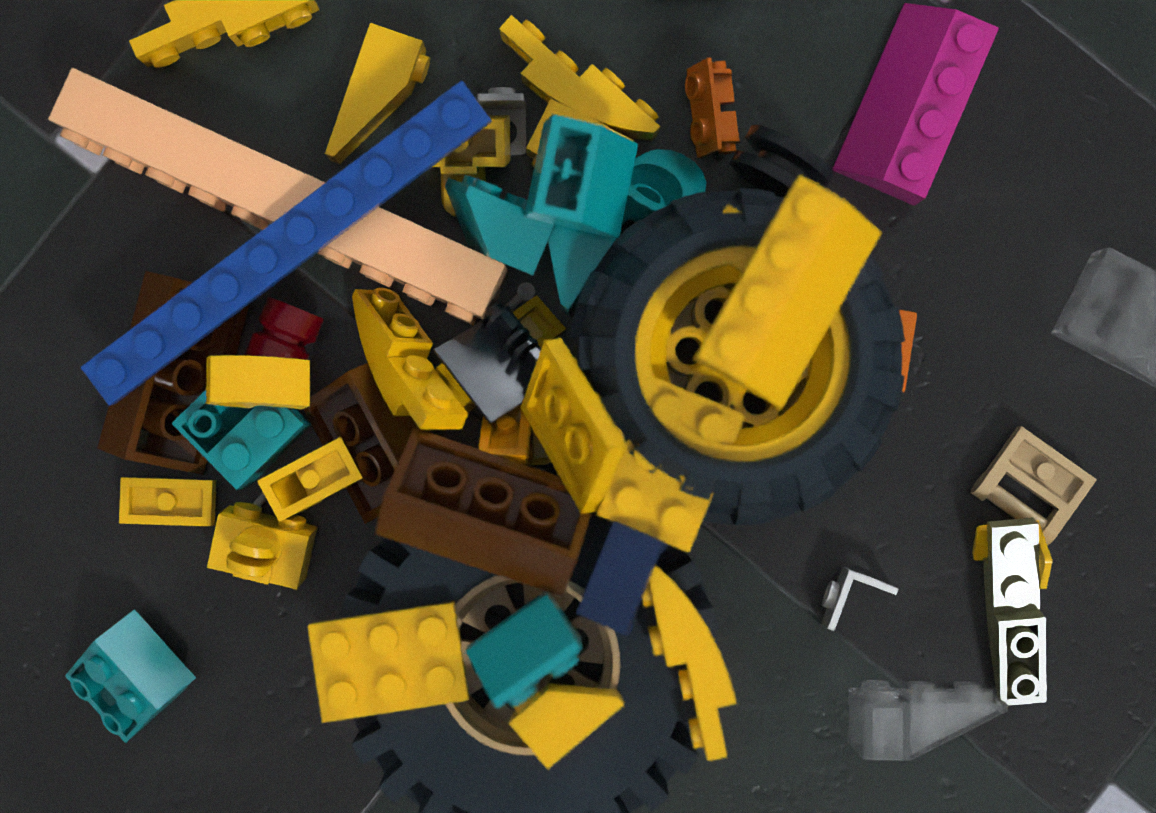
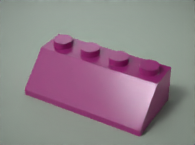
(915, 100)

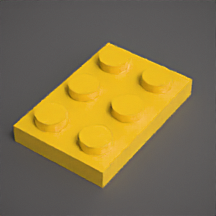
(572, 426)
(654, 500)
(388, 661)

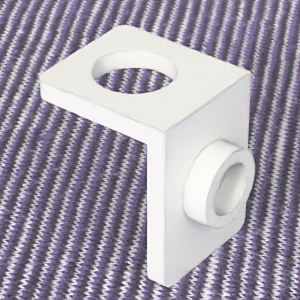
(837, 592)

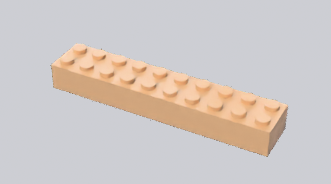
(265, 189)

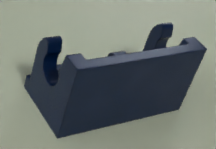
(620, 578)

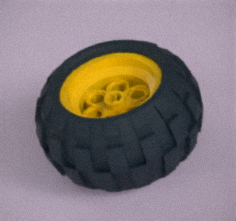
(655, 294)

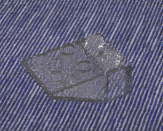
(1114, 313)
(915, 719)

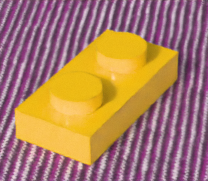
(167, 501)

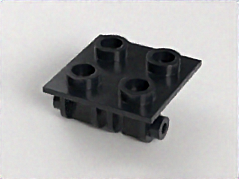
(492, 361)

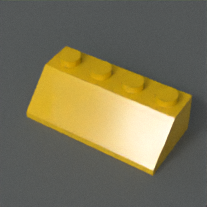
(788, 292)

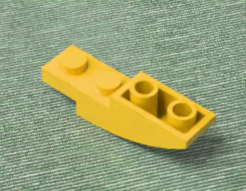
(203, 21)
(592, 93)
(399, 363)
(686, 639)

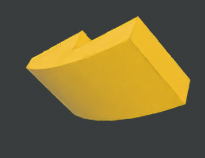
(258, 381)

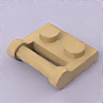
(1042, 473)

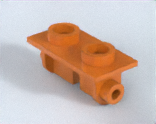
(707, 87)

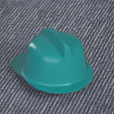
(659, 179)

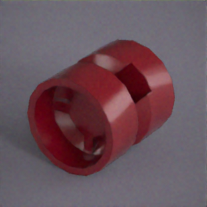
(284, 331)

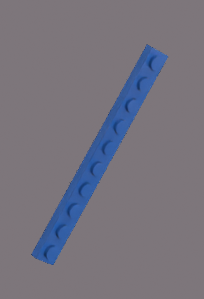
(287, 243)

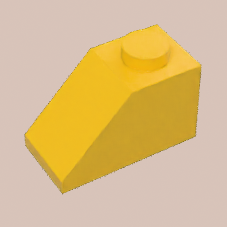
(562, 717)

